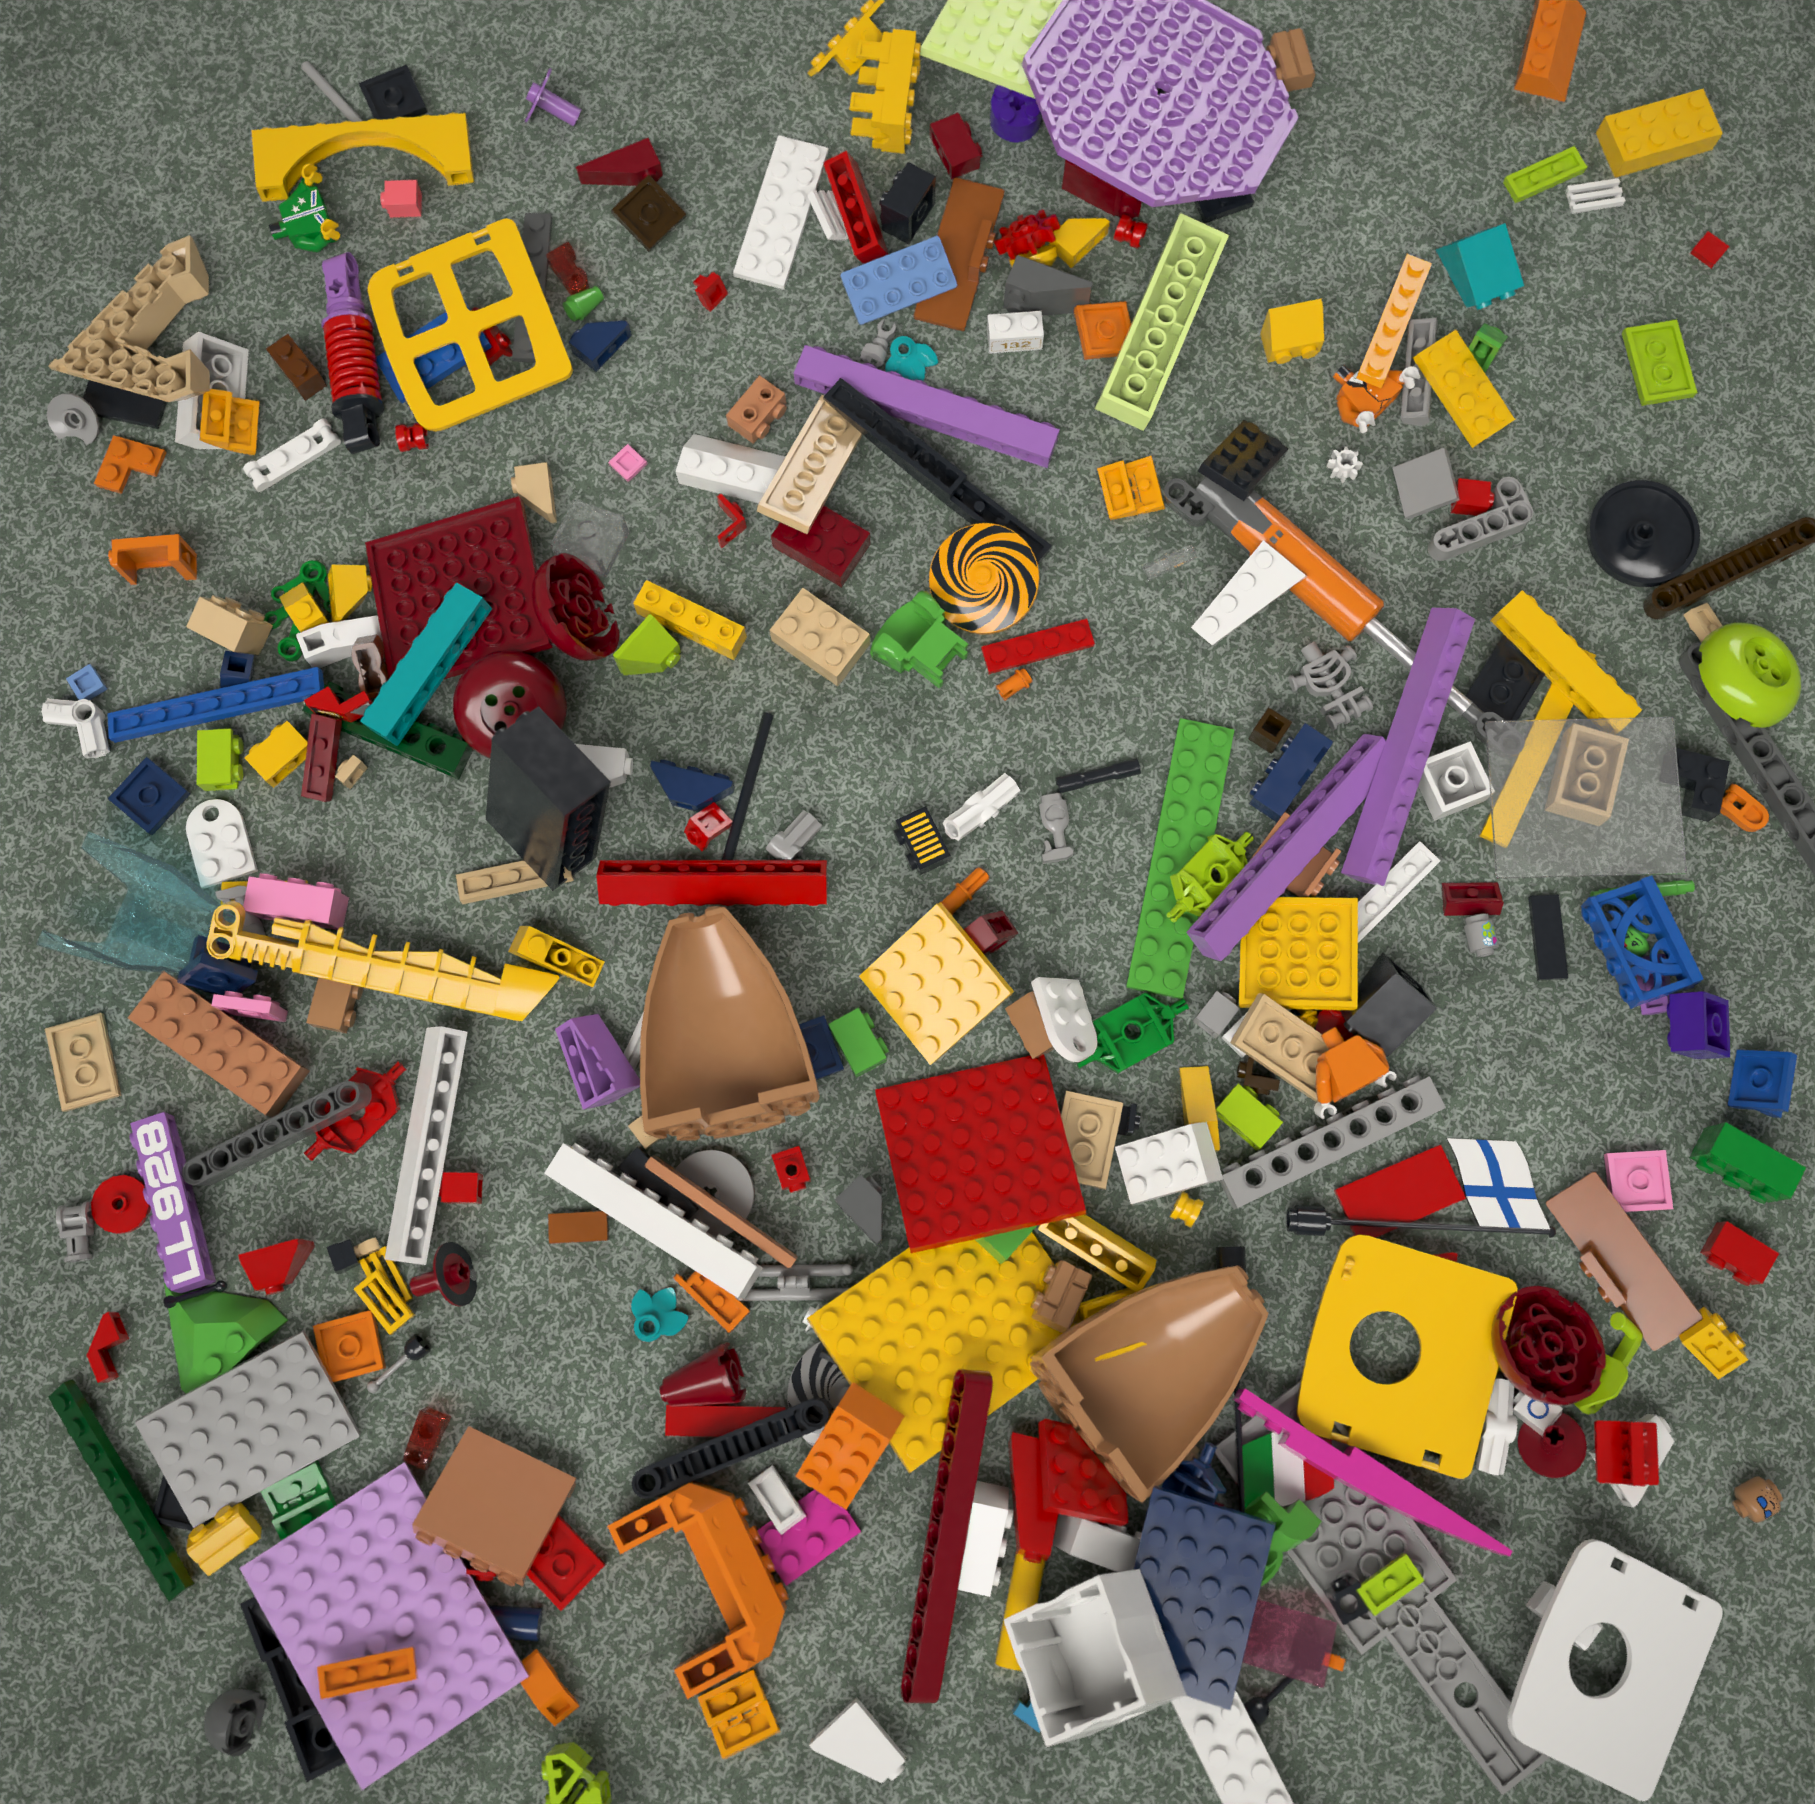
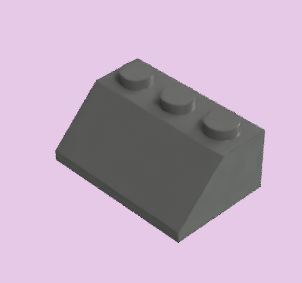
(864, 1206)

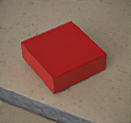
(1709, 249)

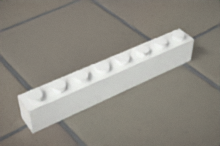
(426, 1145)
(654, 1220)

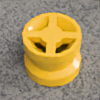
(1186, 1209)

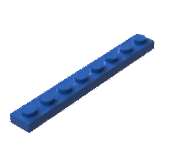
(214, 705)

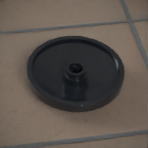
(1643, 533)

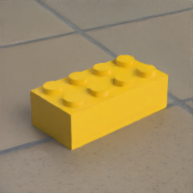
(1659, 133)

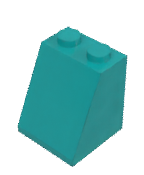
(1482, 266)

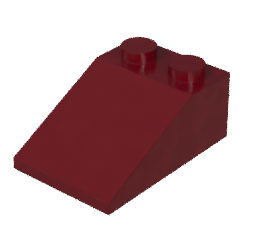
(1098, 192)

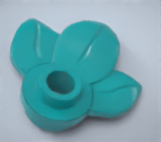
(912, 363)
(659, 1310)

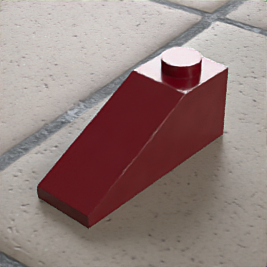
(622, 167)

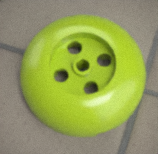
(1750, 673)

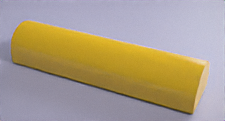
(1022, 1594)

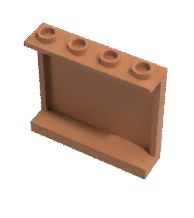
(493, 1506)

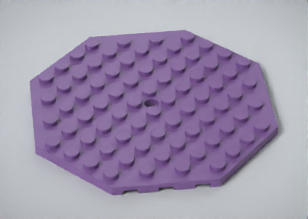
(1199, 141)

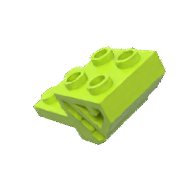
(563, 1768)

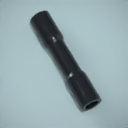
(1081, 779)

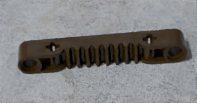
(1730, 568)

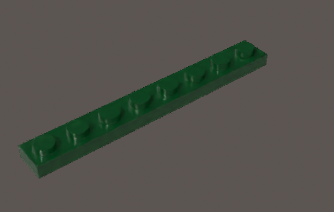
(121, 1490)

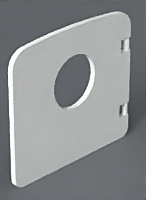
(1631, 1728)

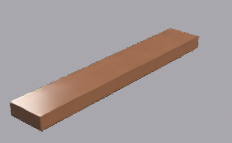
(721, 1211)

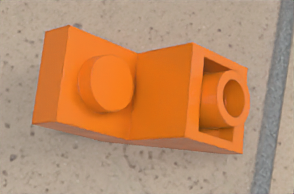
(546, 1689)

